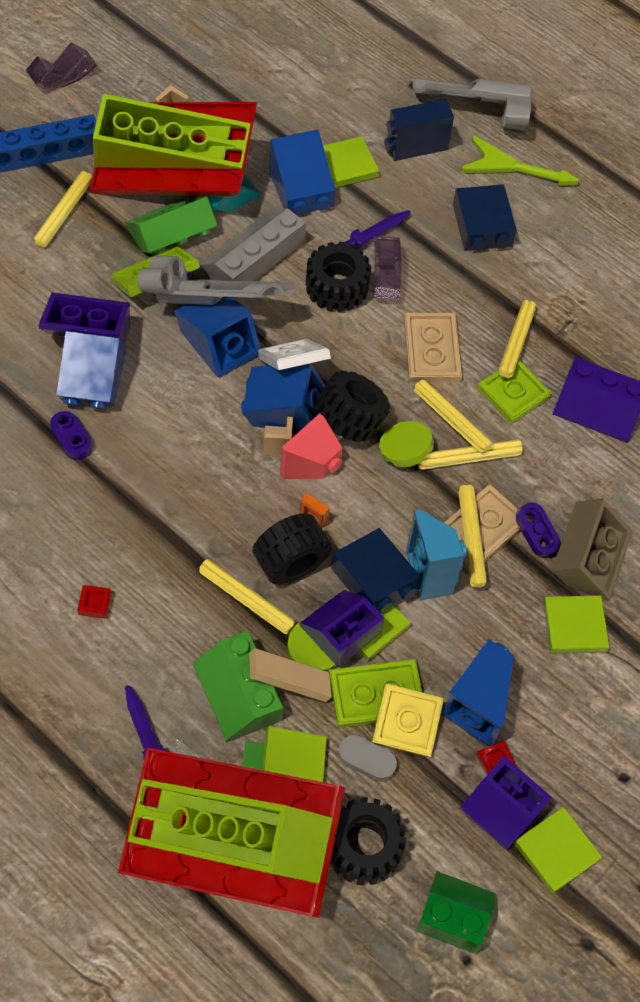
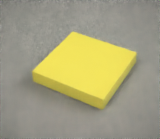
(407, 720)

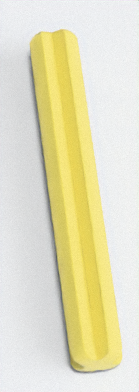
(63, 209)
(517, 339)
(453, 416)
(471, 454)
(472, 536)
(247, 596)

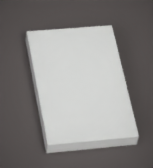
(293, 354)

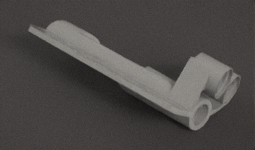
(513, 96)
(170, 284)

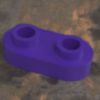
(69, 433)
(538, 529)

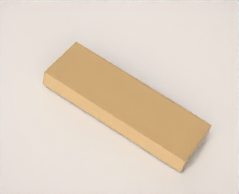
(289, 675)

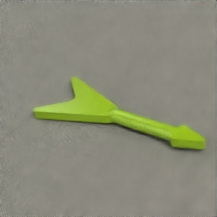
(498, 162)

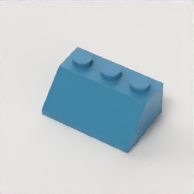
(435, 555)

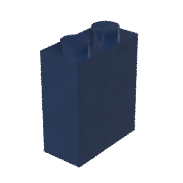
(419, 129)
(484, 217)
(376, 571)

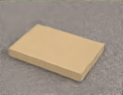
(432, 347)
(495, 519)

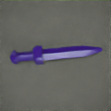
(360, 239)
(141, 721)

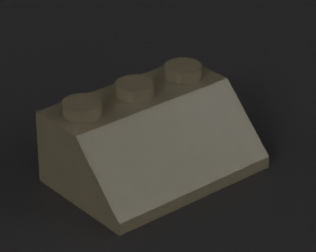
(592, 548)

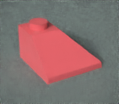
(311, 452)

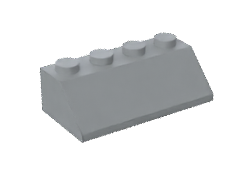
(256, 247)

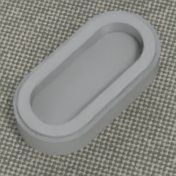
(367, 758)

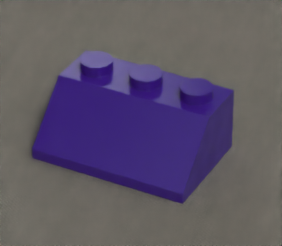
(85, 316)
(600, 400)

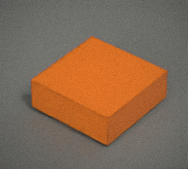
(316, 508)

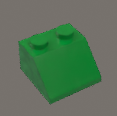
(456, 912)

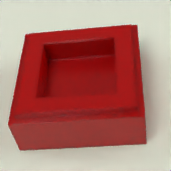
(94, 601)
(492, 755)

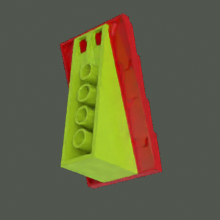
(171, 147)
(232, 831)

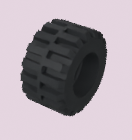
(338, 260)
(353, 406)
(292, 548)
(381, 821)

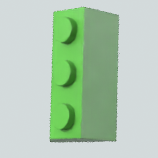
(172, 224)
(236, 700)

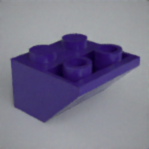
(343, 625)
(505, 802)

